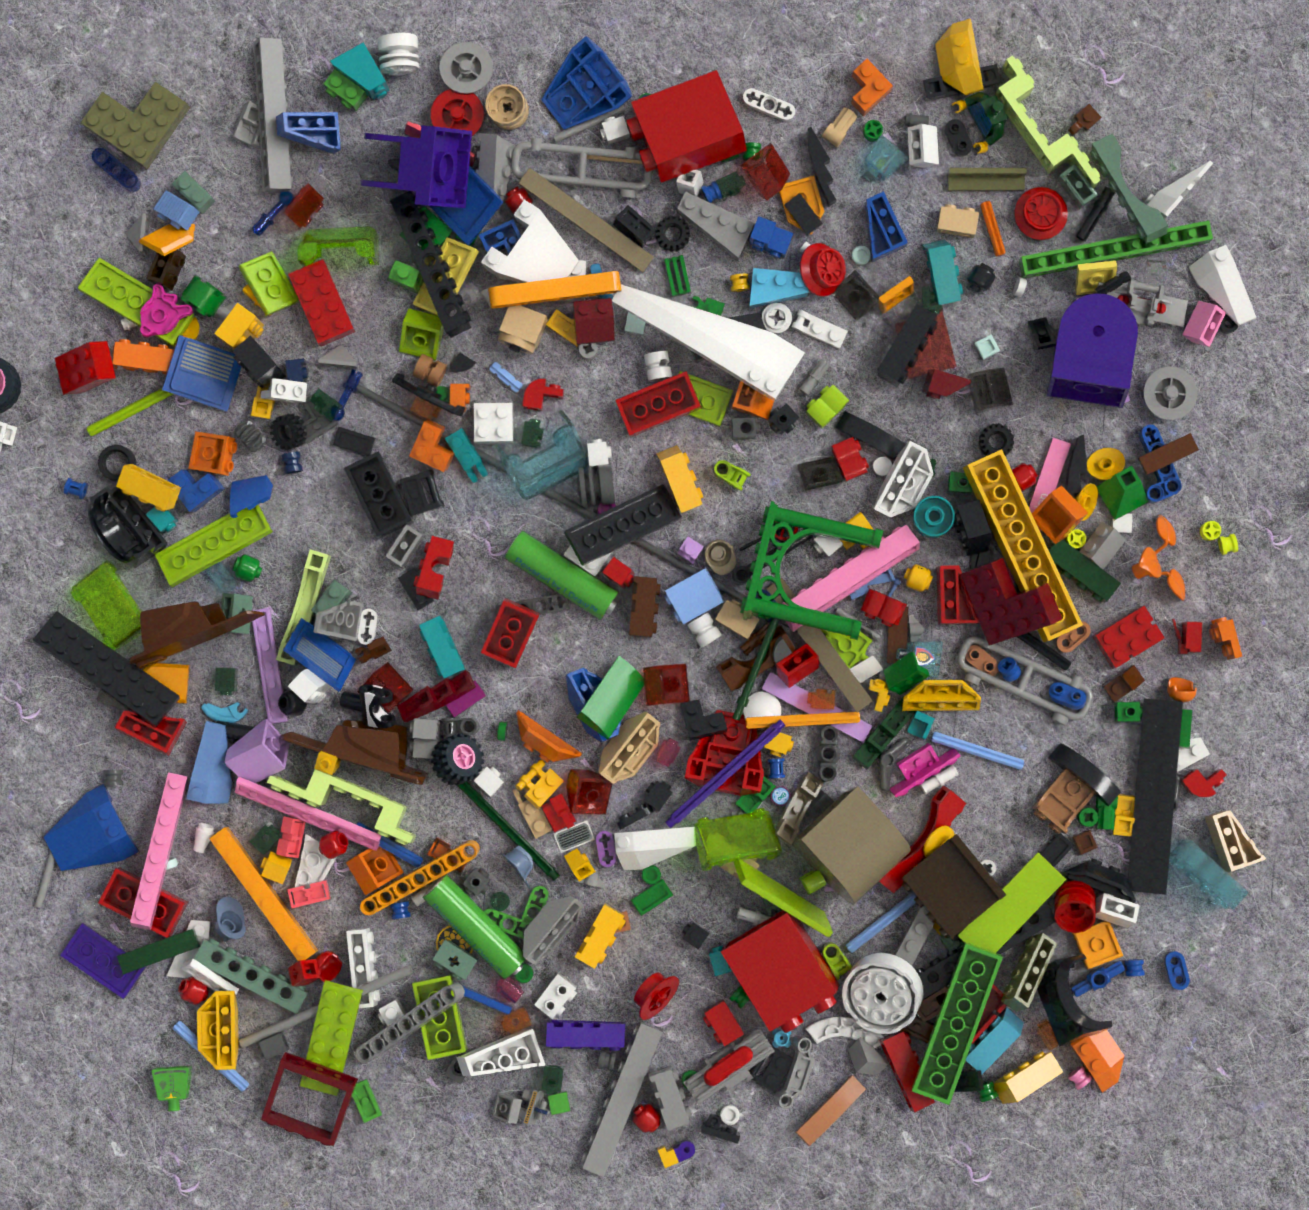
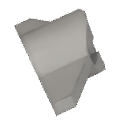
(223, 312)
(915, 628)
(592, 880)

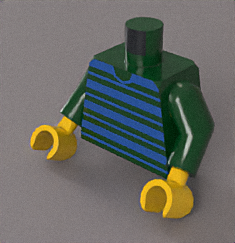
(988, 116)

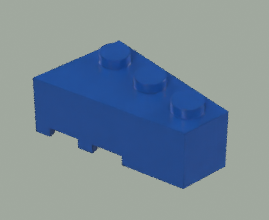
(311, 129)
(883, 228)

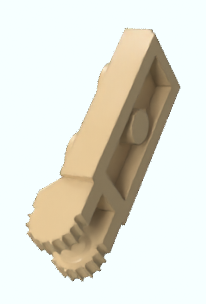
(535, 817)

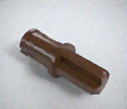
(755, 640)

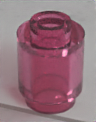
(668, 752)
(509, 989)

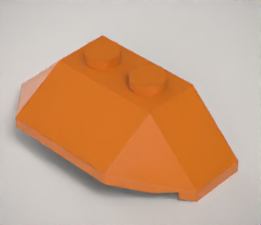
(544, 741)
(1100, 1058)

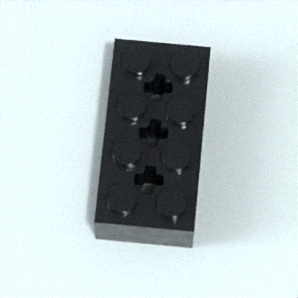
(907, 345)
(257, 363)
(366, 490)

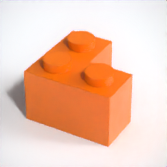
(874, 87)
(428, 449)

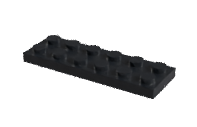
(622, 524)

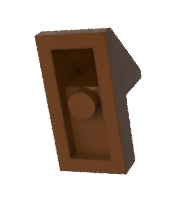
(1124, 683)
(931, 1005)

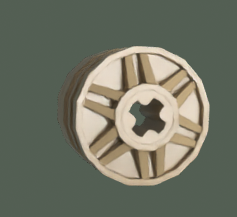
(508, 96)

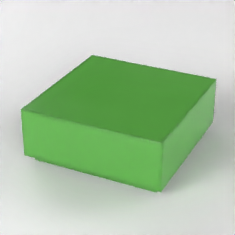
(559, 1103)

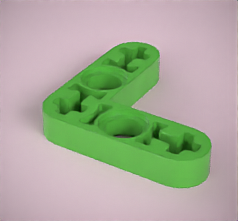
(525, 918)

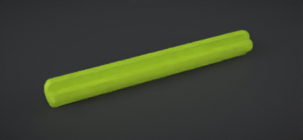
(127, 411)

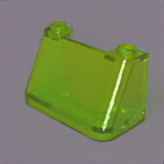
(362, 238)
(109, 605)
(736, 837)

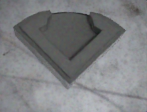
(780, 650)

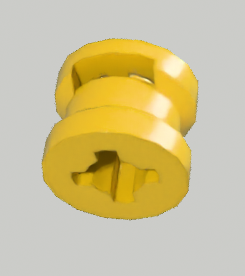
(739, 282)

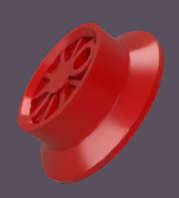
(457, 111)
(1041, 213)
(822, 269)
(655, 994)

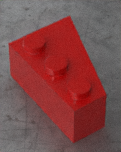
(952, 597)
(160, 738)

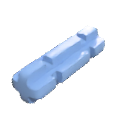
(505, 377)

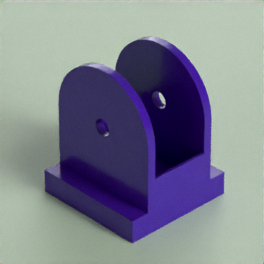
(431, 165)
(1094, 352)

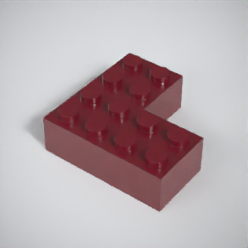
(1003, 610)

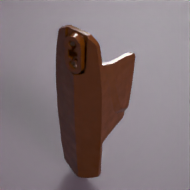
(183, 626)
(366, 746)

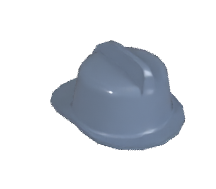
(520, 861)
(230, 919)

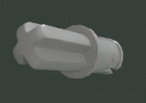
(814, 377)

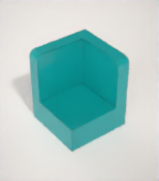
(920, 725)

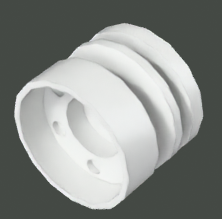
(398, 53)

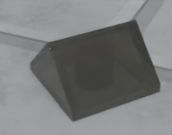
(856, 295)
(819, 474)

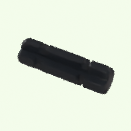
(1113, 283)

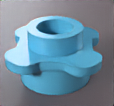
(777, 1041)

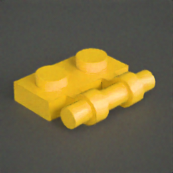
(545, 786)

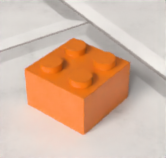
(1058, 514)

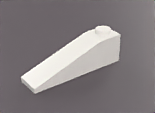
(1171, 195)
(1221, 280)
(647, 847)

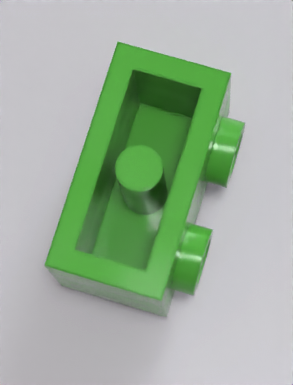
(347, 91)

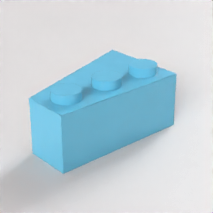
(775, 286)
(995, 1040)

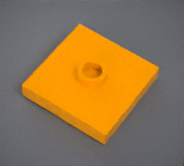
(896, 295)
(1098, 944)

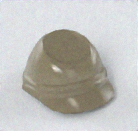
(720, 557)

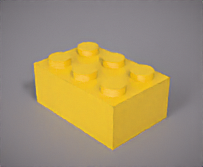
(239, 326)

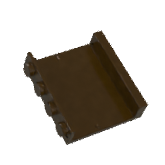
(952, 887)

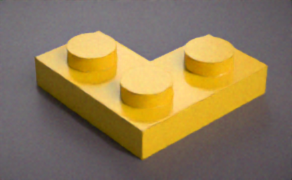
(563, 326)

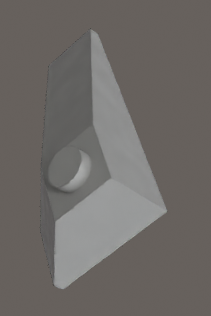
(340, 621)

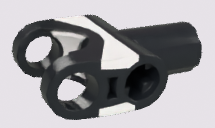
(370, 706)

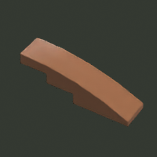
(830, 1110)

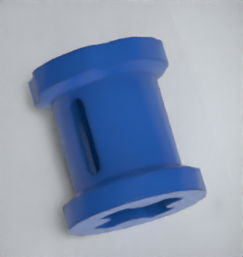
(70, 485)
(776, 768)

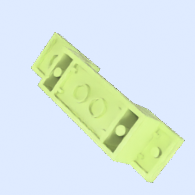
(1050, 156)
(319, 791)

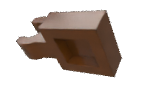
(1085, 119)
(374, 649)

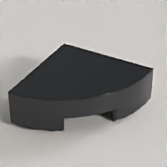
(462, 363)

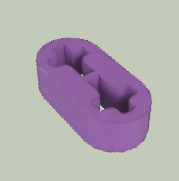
(601, 850)

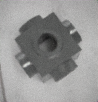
(479, 874)

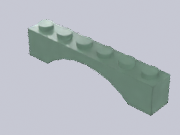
(1148, 220)

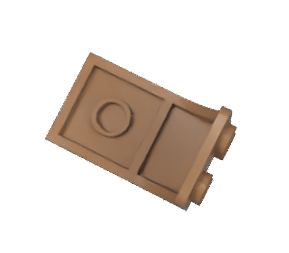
(1062, 801)

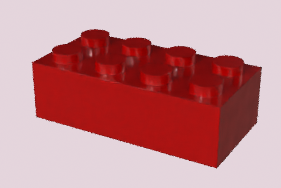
(321, 302)
(658, 404)
(121, 897)

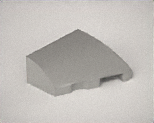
(248, 126)

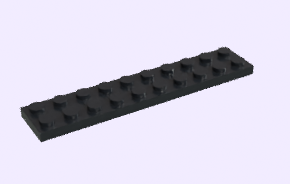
(1155, 796)

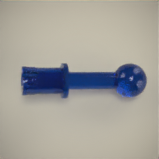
(267, 219)
(350, 387)

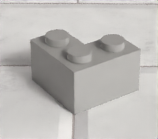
(425, 737)

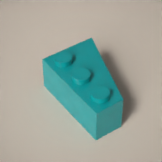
(943, 271)
(441, 647)

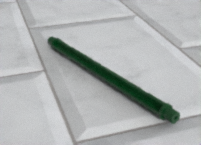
(508, 830)

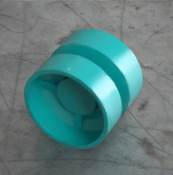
(933, 517)

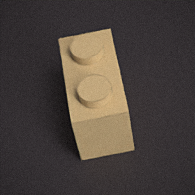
(957, 221)
(732, 619)

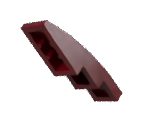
(433, 698)

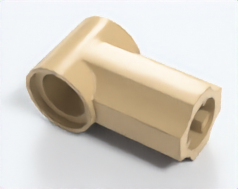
(837, 130)

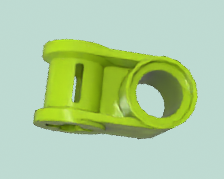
(732, 474)
(812, 881)
(838, 962)

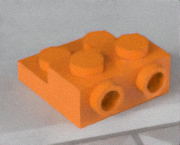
(212, 453)
(1224, 631)

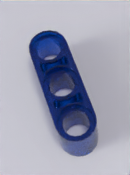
(108, 165)

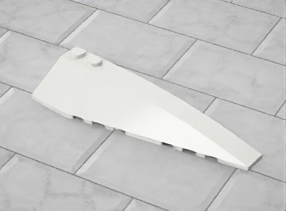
(737, 348)

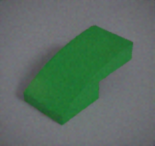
(750, 802)

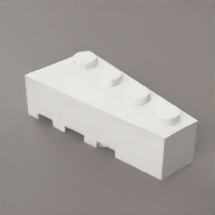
(309, 687)
(506, 1054)

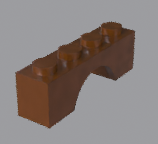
(737, 672)

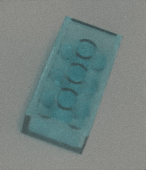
(1208, 874)

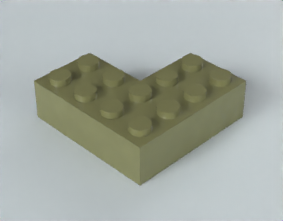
(139, 133)

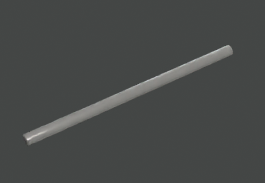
(312, 1012)

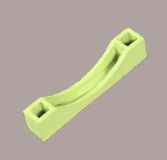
(308, 595)

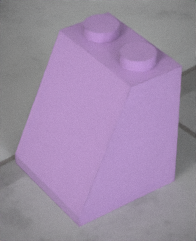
(258, 753)

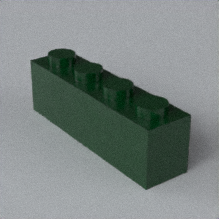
(1083, 571)

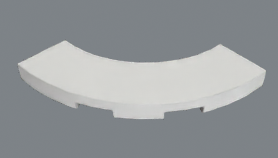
(842, 1026)

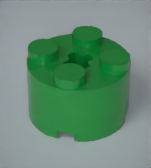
(204, 296)

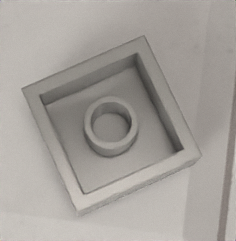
(506, 1108)

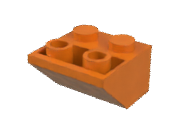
(752, 402)

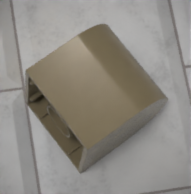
(852, 845)

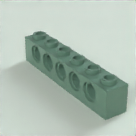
(256, 985)

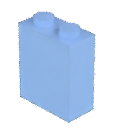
(693, 596)

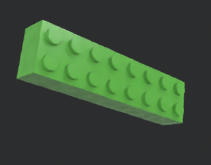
(957, 1023)

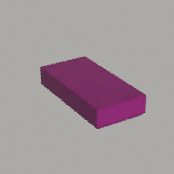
(464, 702)

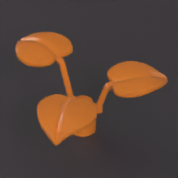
(1150, 565)

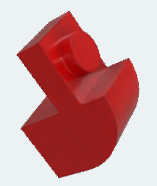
(536, 391)
(1199, 786)

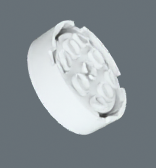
(897, 983)

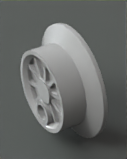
(466, 67)
(1170, 393)

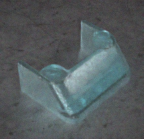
(549, 465)

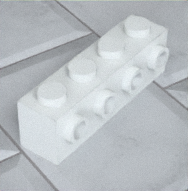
(361, 963)

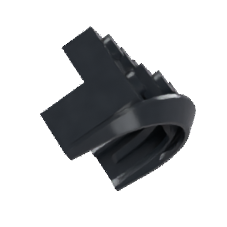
(115, 536)
(1063, 1013)

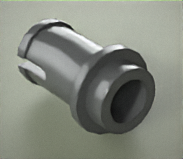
(912, 120)

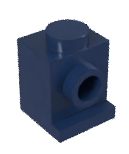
(295, 370)

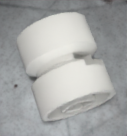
(657, 366)
(704, 630)

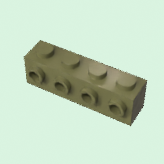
(1029, 972)

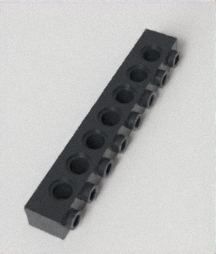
(460, 321)
(1044, 919)

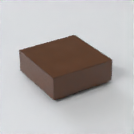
(1084, 842)

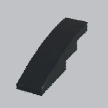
(819, 159)
(1076, 467)

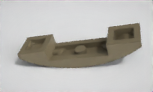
(796, 808)

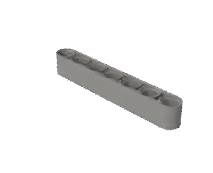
(417, 1020)

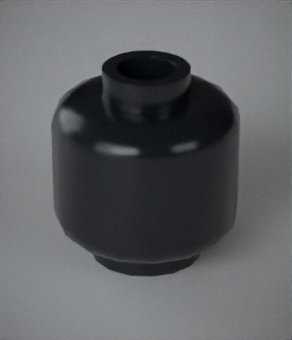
(981, 277)
(291, 704)

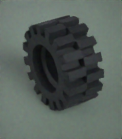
(672, 222)
(296, 428)
(996, 429)

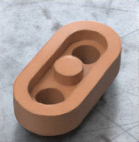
(1073, 638)
(982, 660)

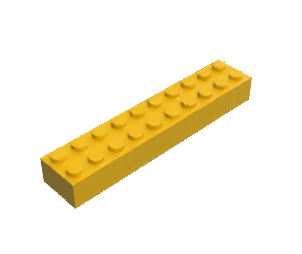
(1019, 536)

